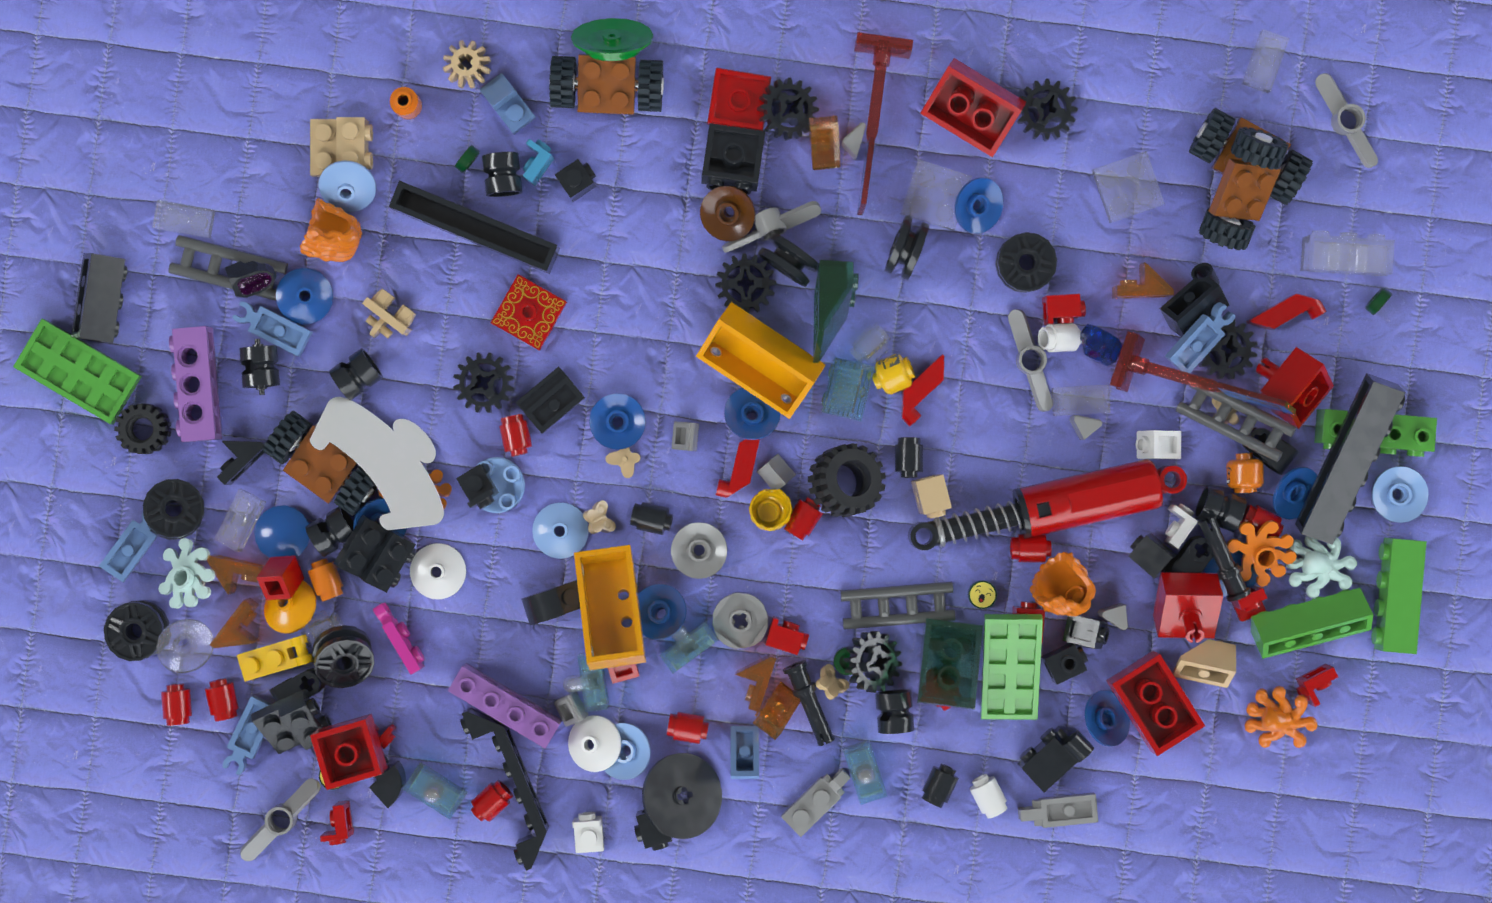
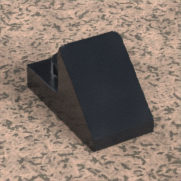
(246, 453)

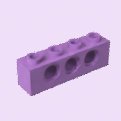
(207, 395)
(505, 705)

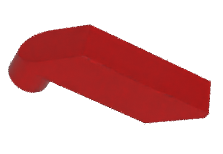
(1287, 310)
(920, 388)
(742, 469)

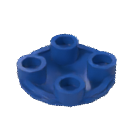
(281, 532)

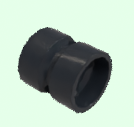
(502, 174)
(355, 374)
(1227, 509)
(331, 531)
(894, 711)

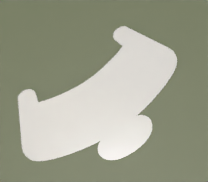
(388, 458)

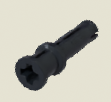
(1228, 570)
(804, 690)

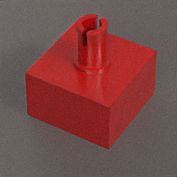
(1298, 381)
(1187, 605)
(349, 751)

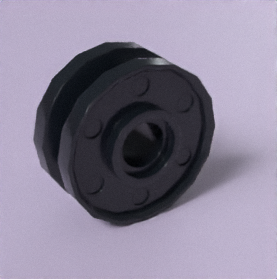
(906, 247)
(789, 259)
(1043, 260)
(173, 492)
(119, 632)
(342, 656)

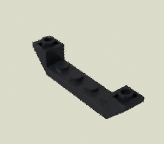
(479, 724)

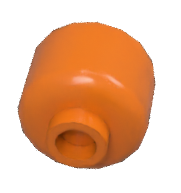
(1245, 473)

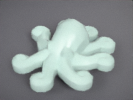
(1319, 565)
(186, 575)

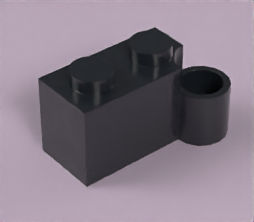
(1194, 299)
(1054, 756)

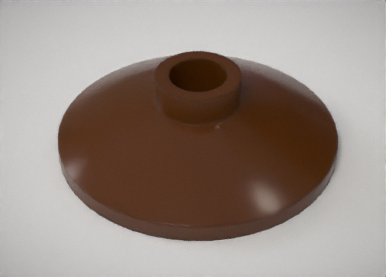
(716, 219)

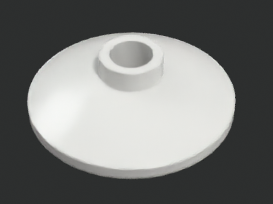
(449, 562)
(605, 739)

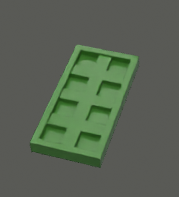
(77, 371)
(1011, 666)

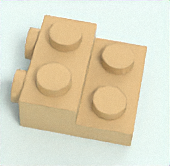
(339, 141)

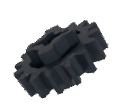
(780, 101)
(1056, 113)
(732, 284)
(1223, 360)
(491, 394)
(872, 661)

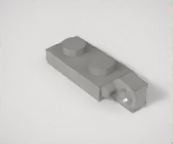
(815, 802)
(1061, 810)

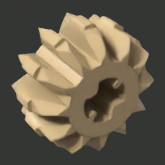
(456, 66)

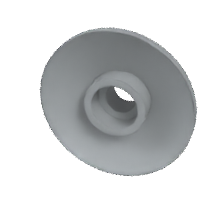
(699, 565)

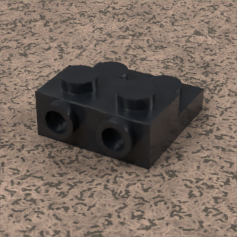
(733, 157)
(375, 554)
(290, 721)

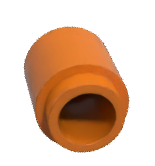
(411, 109)
(325, 579)

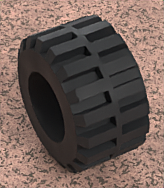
(867, 480)

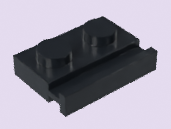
(550, 400)

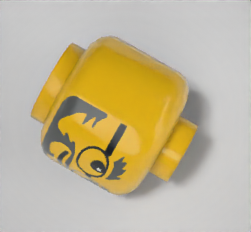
(893, 374)

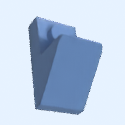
(507, 103)
(744, 752)

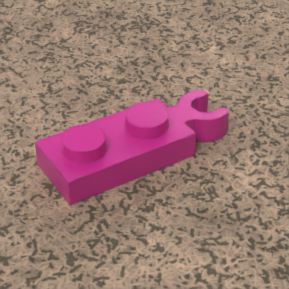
(398, 635)

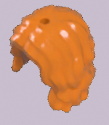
(331, 233)
(1063, 586)

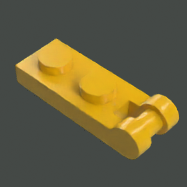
(274, 658)

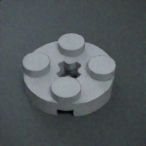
(724, 623)

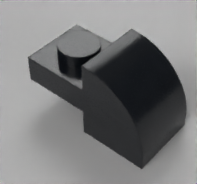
(552, 603)
(389, 784)

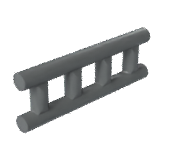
(217, 253)
(1241, 436)
(883, 595)

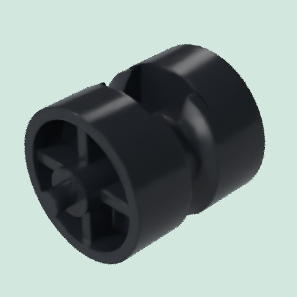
(259, 366)

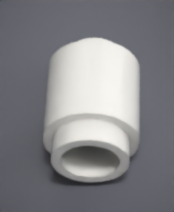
(1059, 337)
(988, 796)

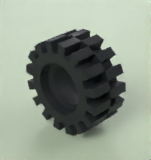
(126, 424)

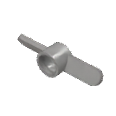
(1337, 104)
(773, 221)
(1025, 342)
(269, 830)

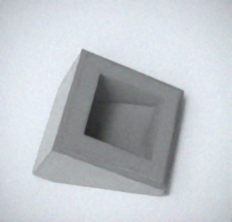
(853, 140)

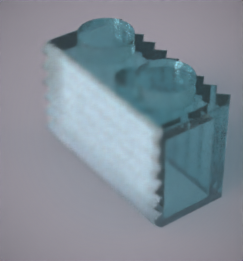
(847, 389)

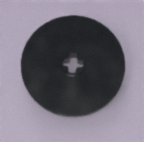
(688, 816)

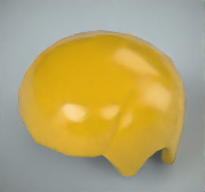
(770, 509)

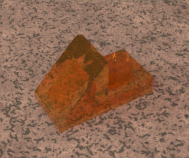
(824, 142)
(1150, 286)
(228, 571)
(233, 631)
(760, 672)
(776, 710)

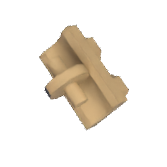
(379, 306)

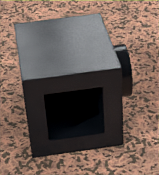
(576, 179)
(1151, 554)
(1065, 662)
(649, 834)

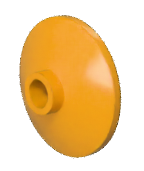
(293, 615)

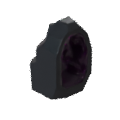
(250, 278)

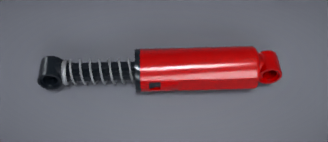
(1061, 504)

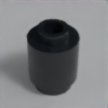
(908, 457)
(651, 518)
(940, 785)

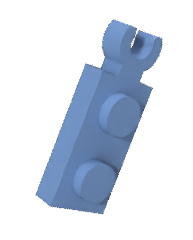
(275, 329)
(1199, 339)
(128, 550)
(246, 737)

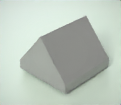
(1084, 425)
(685, 436)
(776, 472)
(1116, 615)
(571, 709)

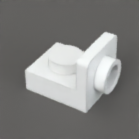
(1158, 444)
(1178, 531)
(588, 833)

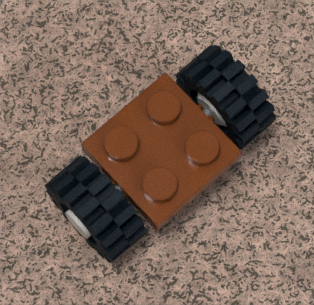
(606, 84)
(1215, 135)
(1244, 188)
(319, 470)

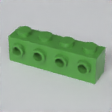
(1407, 433)
(1399, 595)
(1311, 622)

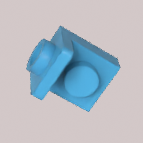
(537, 166)

